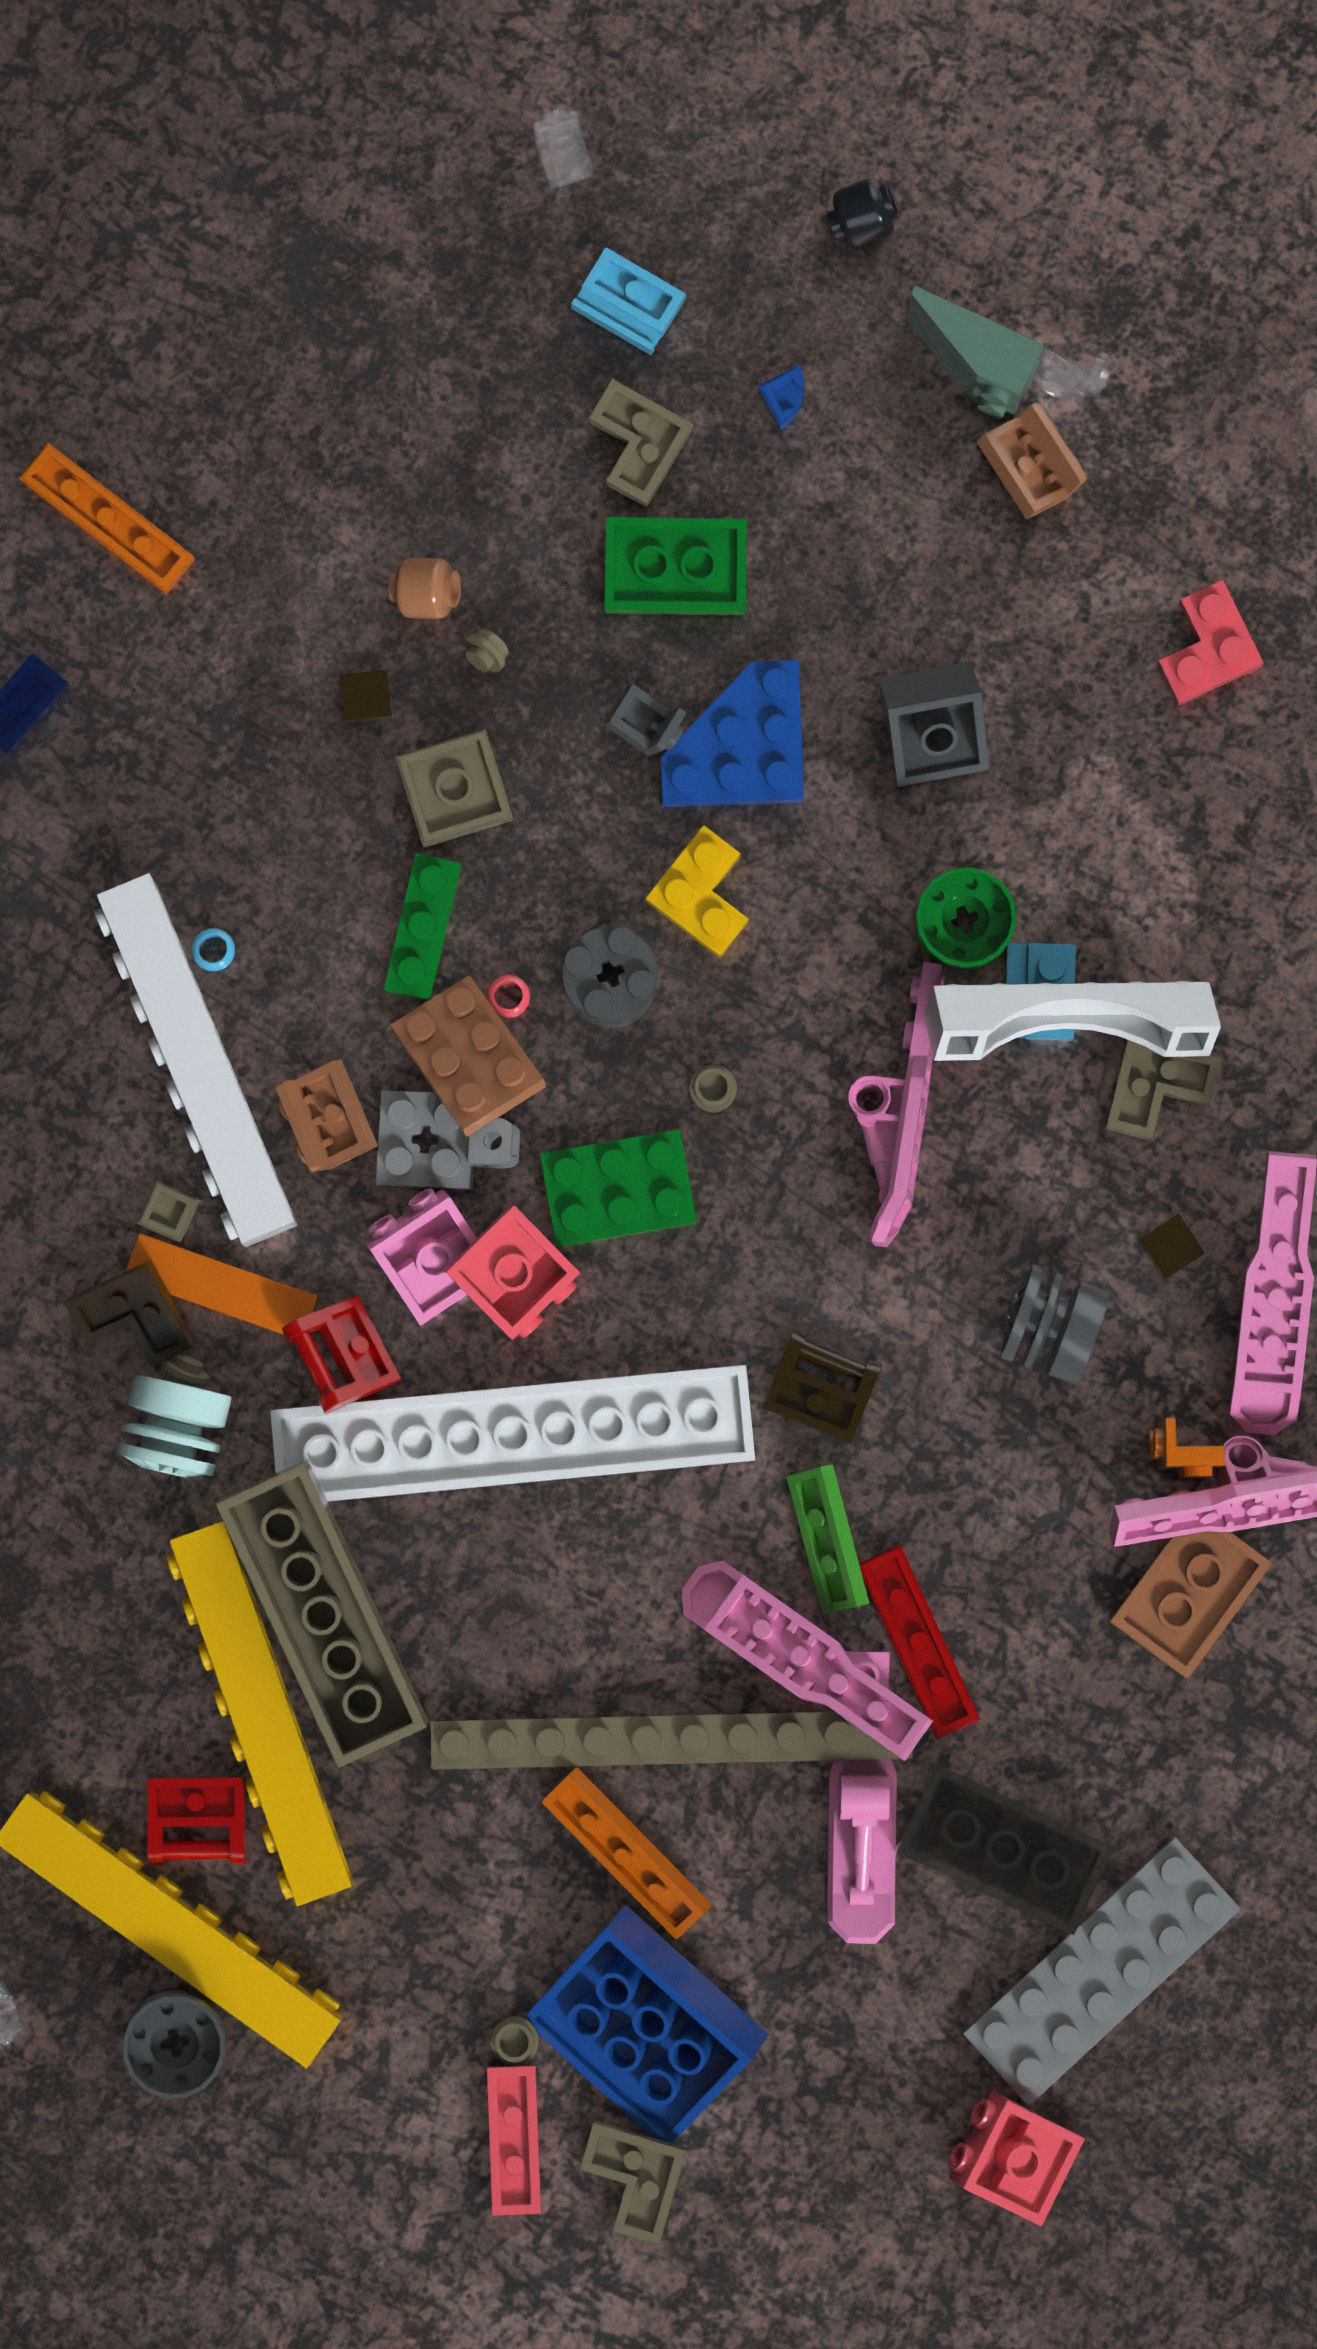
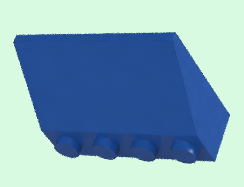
(646, 2027)

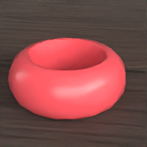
(509, 979)

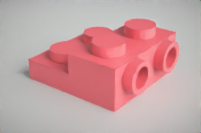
(513, 1273)
(1014, 2157)

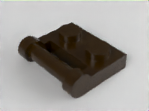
(817, 1401)

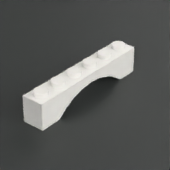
(1164, 1017)

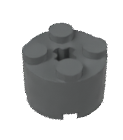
(620, 951)

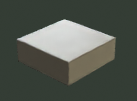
(168, 1212)

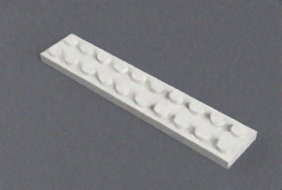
(521, 1433)

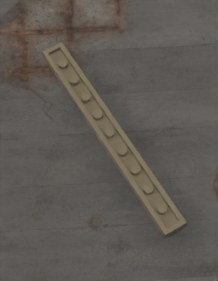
(650, 1740)

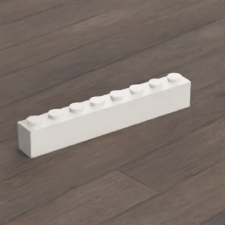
(196, 1060)

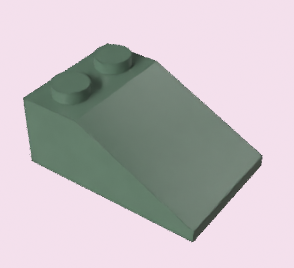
(981, 355)

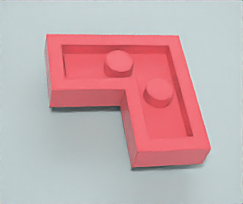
(1222, 649)

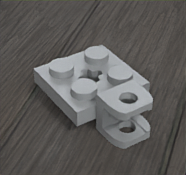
(452, 1160)

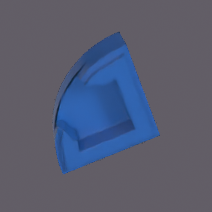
(784, 396)

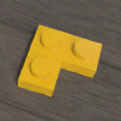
(688, 896)

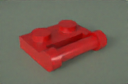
(354, 1348)
(196, 1804)

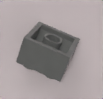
(934, 723)

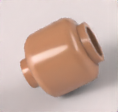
(425, 588)

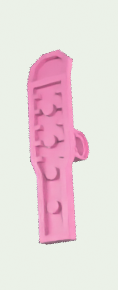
(896, 1128)
(1276, 1300)
(1249, 1497)
(798, 1655)
(862, 1835)

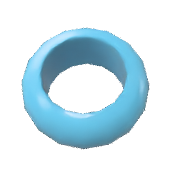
(206, 934)

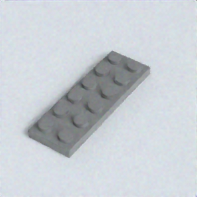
(1101, 1971)

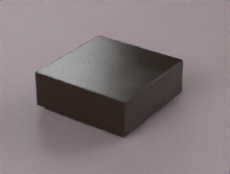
(365, 696)
(1171, 1246)

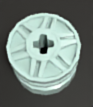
(173, 1426)

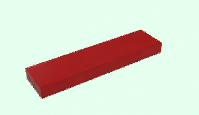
(918, 1642)

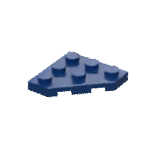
(742, 745)

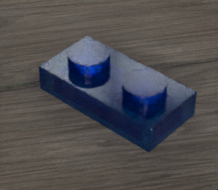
(27, 700)

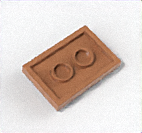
(468, 1056)
(1190, 1596)

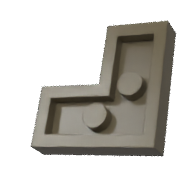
(651, 435)
(1147, 1077)
(648, 2170)

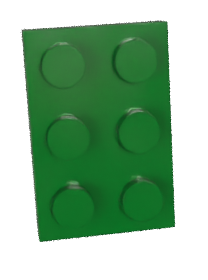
(675, 566)
(618, 1188)

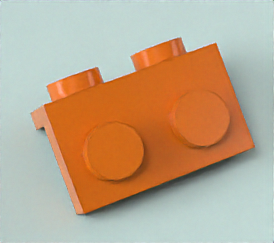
(1189, 1460)

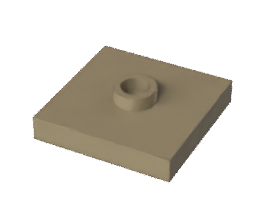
(454, 788)

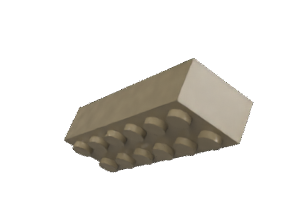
(322, 1613)

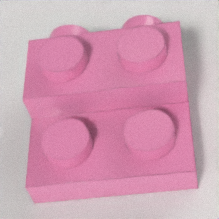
(419, 1249)

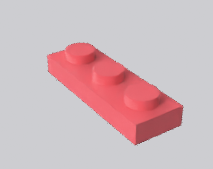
(514, 2140)

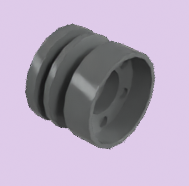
(1054, 1324)
(156, 2065)

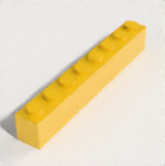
(261, 1714)
(169, 1928)

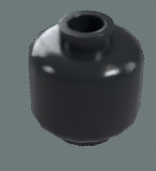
(863, 212)

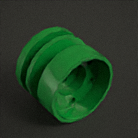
(977, 895)

